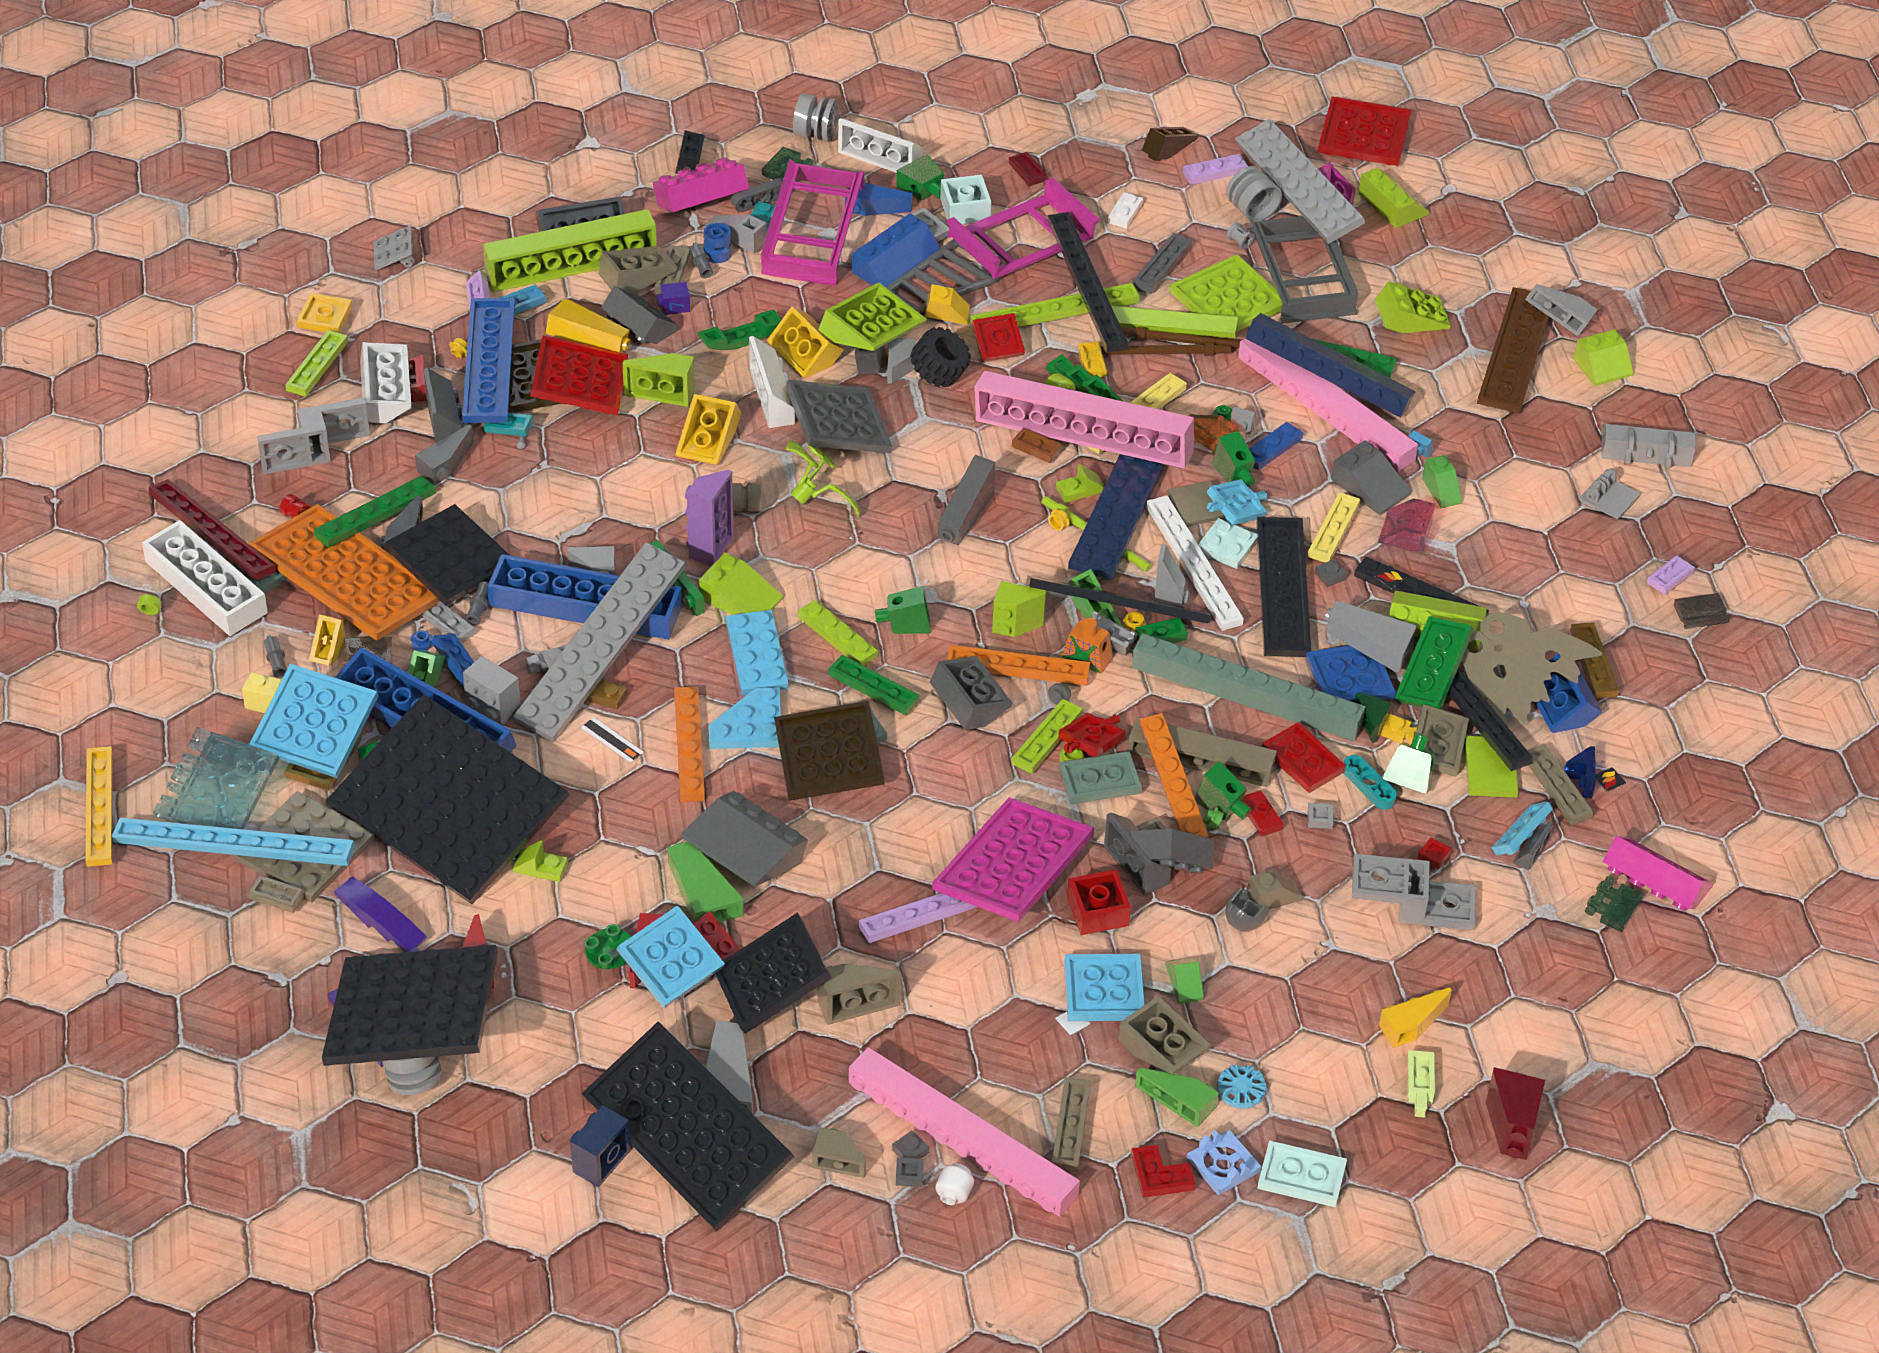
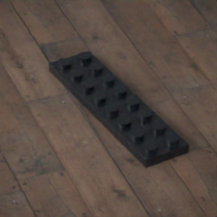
(1283, 587)

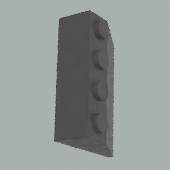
(746, 839)

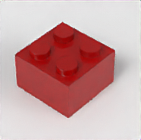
(1098, 902)

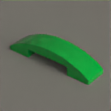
(738, 337)

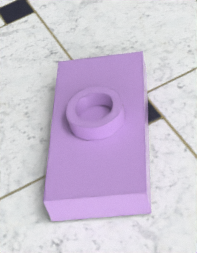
(1670, 575)

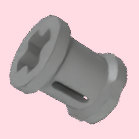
(1240, 235)

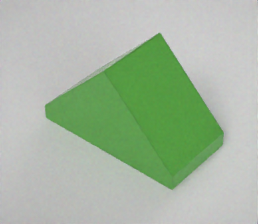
(1185, 979)

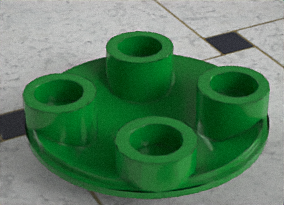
(602, 947)

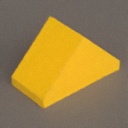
(327, 640)

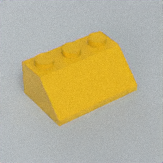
(803, 344)

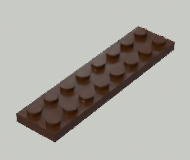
(1513, 354)

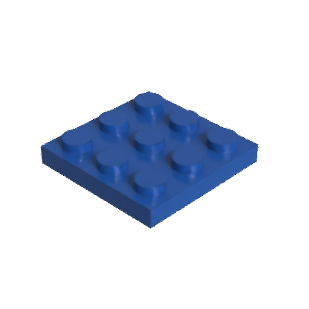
(1348, 671)

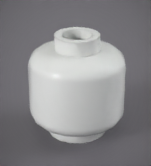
(954, 1184)

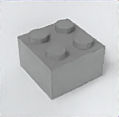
(491, 690)

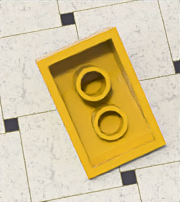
(708, 429)

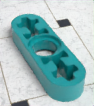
(1370, 791)

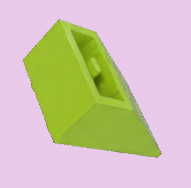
(1410, 309)

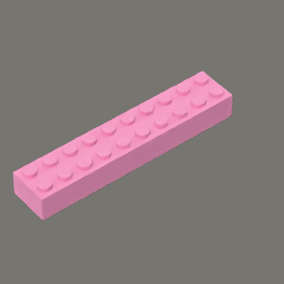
(1085, 419)

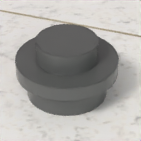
(1058, 692)

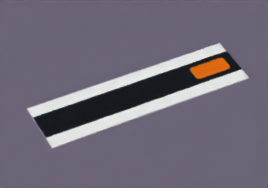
(612, 739)

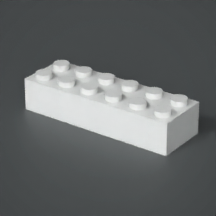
(205, 578)

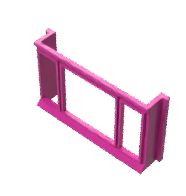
(1054, 195)
(801, 268)

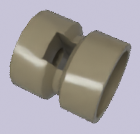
(747, 497)

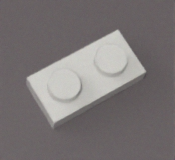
(1125, 210)

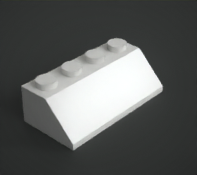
(875, 146)
(385, 380)
(770, 384)

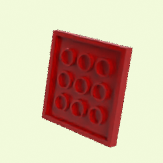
(1364, 131)
(579, 375)

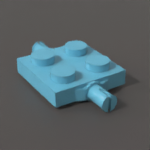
(1236, 501)

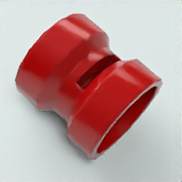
(292, 506)

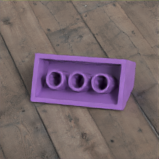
(709, 516)

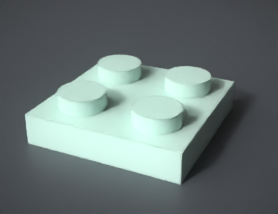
(1227, 543)

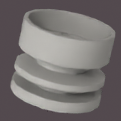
(816, 117)
(1253, 193)
(412, 1075)

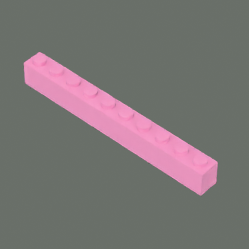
(1331, 404)
(964, 1132)

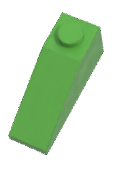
(1088, 606)
(1179, 1093)

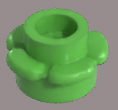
(1213, 818)

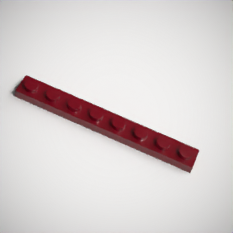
(212, 530)

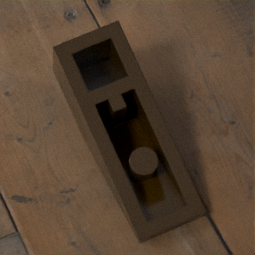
(1167, 141)

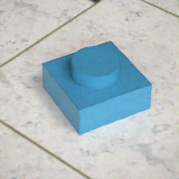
(1425, 444)

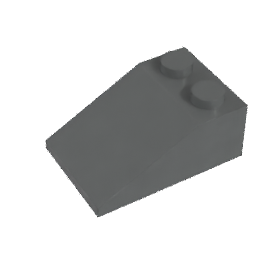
(1369, 477)

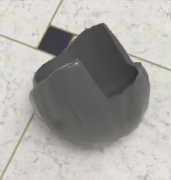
(1244, 913)

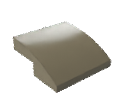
(1192, 503)

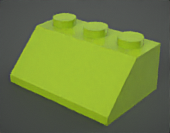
(1390, 198)

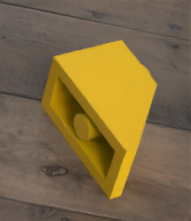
(946, 305)

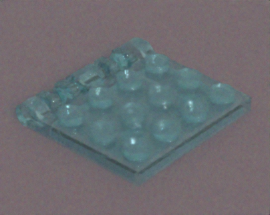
(220, 785)

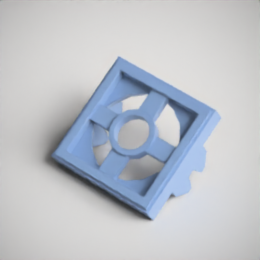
(1246, 1170)

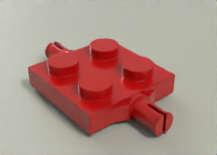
(1092, 734)

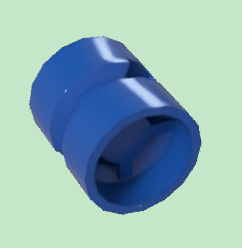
(717, 242)

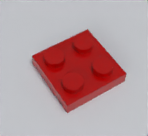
(998, 337)

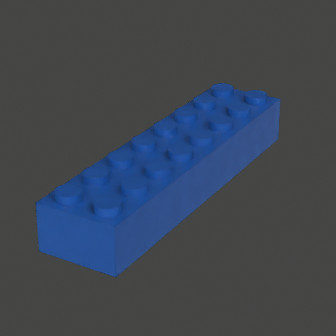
(568, 593)
(400, 691)

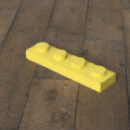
(1334, 527)

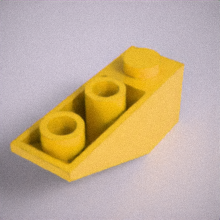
(1410, 1019)

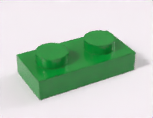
(1168, 630)

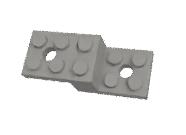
(310, 442)
(1409, 885)

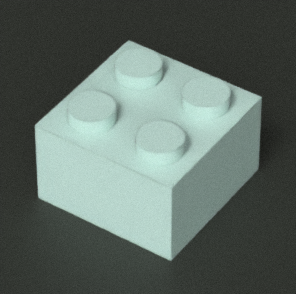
(965, 198)

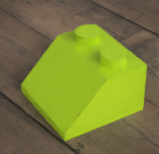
(1603, 357)
(1018, 609)

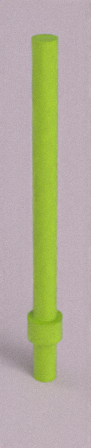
(1080, 523)

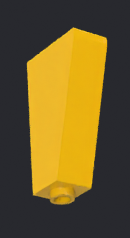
(583, 326)

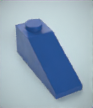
(881, 200)

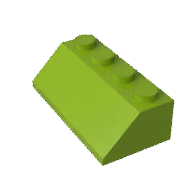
(1417, 608)

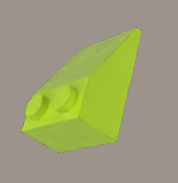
(660, 378)
(737, 587)

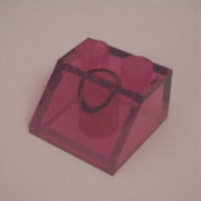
(1408, 525)

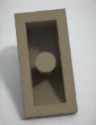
(1273, 889)
(837, 1153)

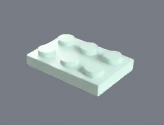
(1302, 1173)

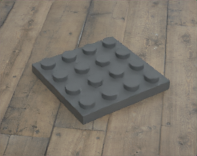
(838, 416)

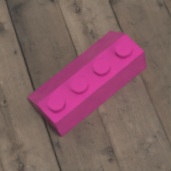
(1656, 872)

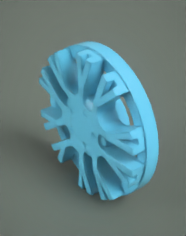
(1241, 1086)

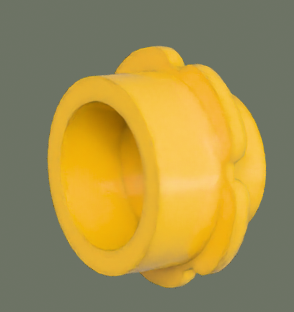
(458, 348)
(1058, 519)
(1133, 620)

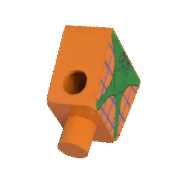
(1089, 644)

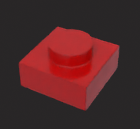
(1435, 853)

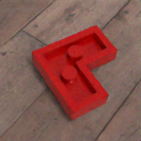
(1159, 1179)

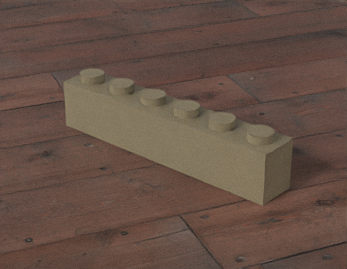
(1203, 751)

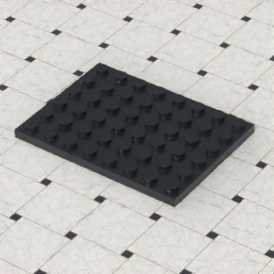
(448, 798)

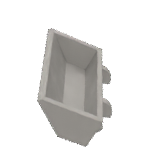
(1647, 445)

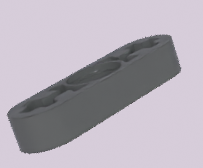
(747, 199)

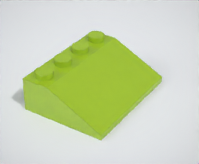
(869, 319)

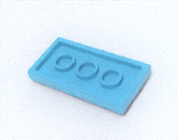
(756, 651)

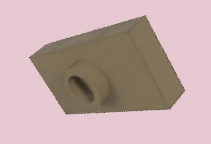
(276, 894)

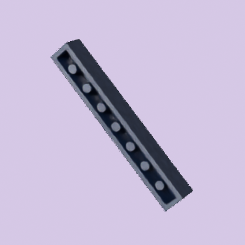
(1330, 365)

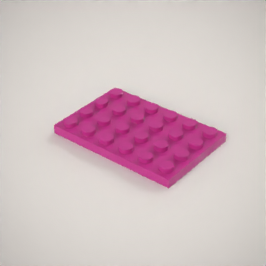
(1013, 859)

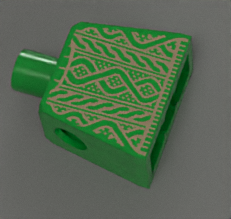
(920, 178)
(1234, 459)
(1222, 790)

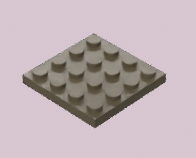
(309, 818)

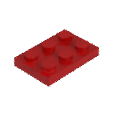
(1304, 757)

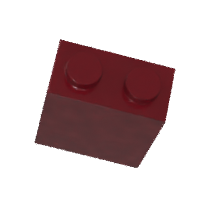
(1513, 1110)

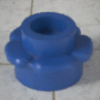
(421, 640)

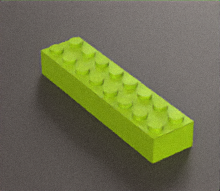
(564, 250)

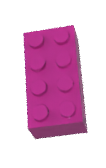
(700, 184)

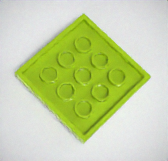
(1228, 290)

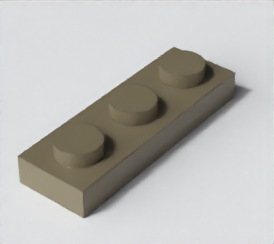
(680, 257)

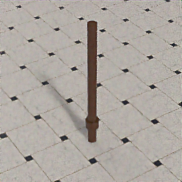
(1141, 333)
(1207, 349)

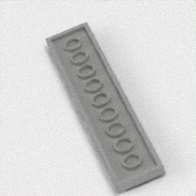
(1300, 181)
(599, 642)

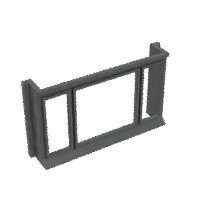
(1312, 306)

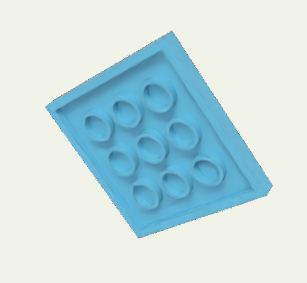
(314, 720)

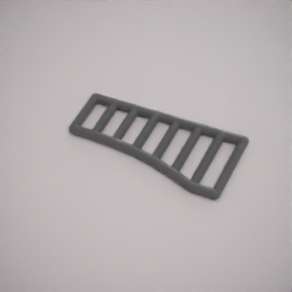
(932, 261)

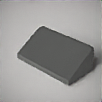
(1534, 846)

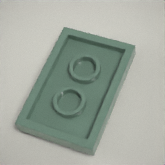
(1100, 778)

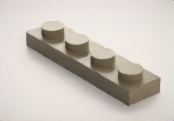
(1559, 786)
(1071, 1124)

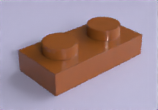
(1036, 445)

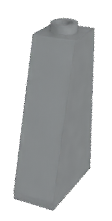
(1372, 633)
(729, 1061)

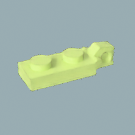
(1420, 1080)

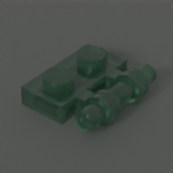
(778, 164)
(1621, 907)

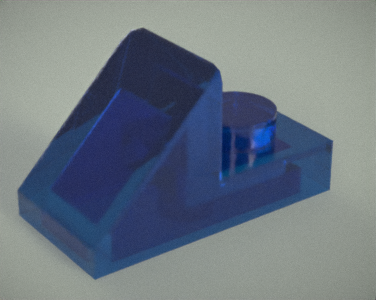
(1584, 769)

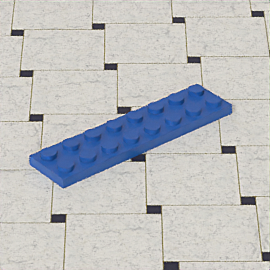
(488, 360)

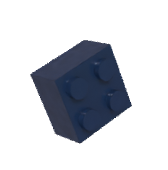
(600, 1145)

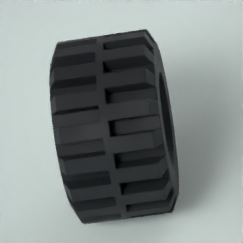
(940, 357)

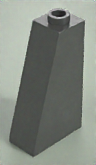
(968, 500)

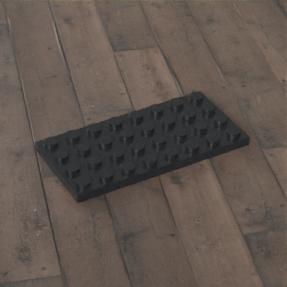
(689, 1126)

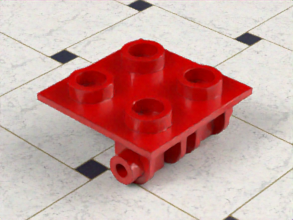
(716, 936)

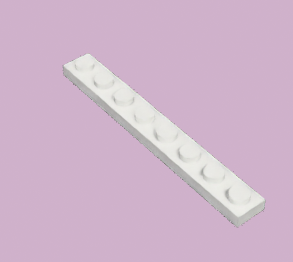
(1194, 563)

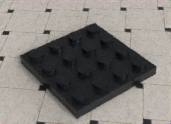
(447, 554)
(772, 973)

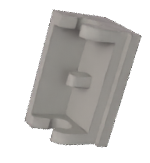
(1120, 637)

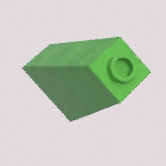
(703, 885)

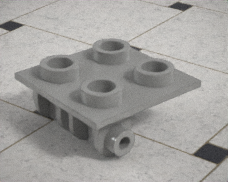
(394, 248)
(1609, 495)

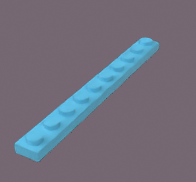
(234, 841)

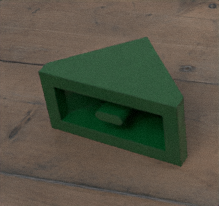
(1375, 714)

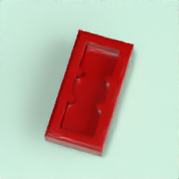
(1262, 814)

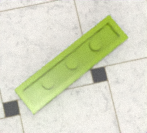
(316, 363)
(837, 633)
(1045, 736)

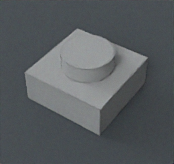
(1243, 419)
(1320, 815)

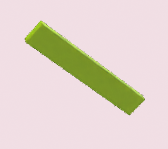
(1177, 321)

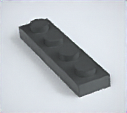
(1162, 263)

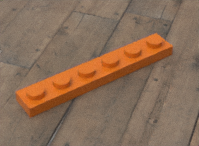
(1026, 665)
(689, 744)
(1172, 775)

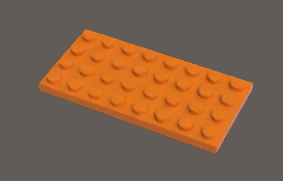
(349, 577)

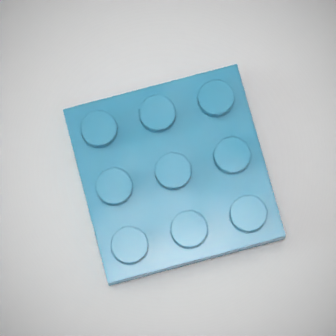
(670, 956)
(1103, 986)

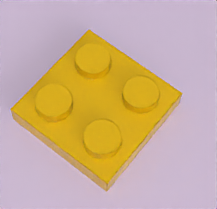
(324, 313)

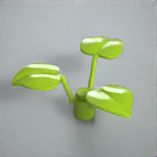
(806, 486)

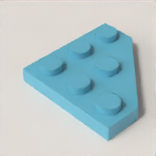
(748, 722)

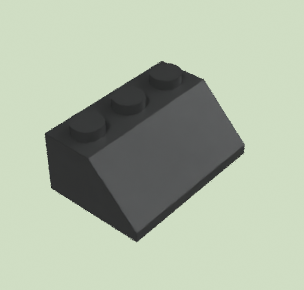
(638, 316)
(442, 405)
(969, 691)
(1176, 849)
(1144, 872)

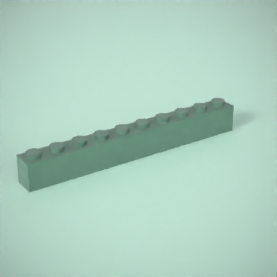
(1248, 687)

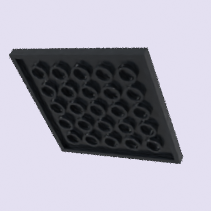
(410, 1005)

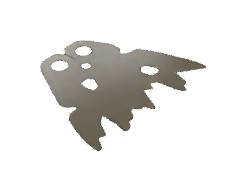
(1524, 663)

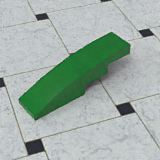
(1081, 378)

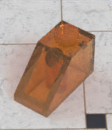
(1209, 429)

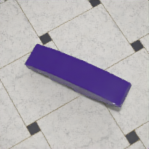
(381, 914)

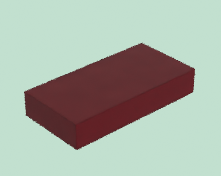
(1027, 168)

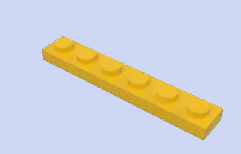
(99, 806)

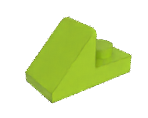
(1083, 485)
(536, 863)

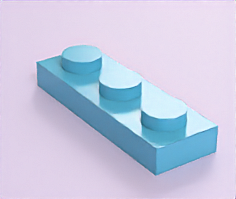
(1522, 828)

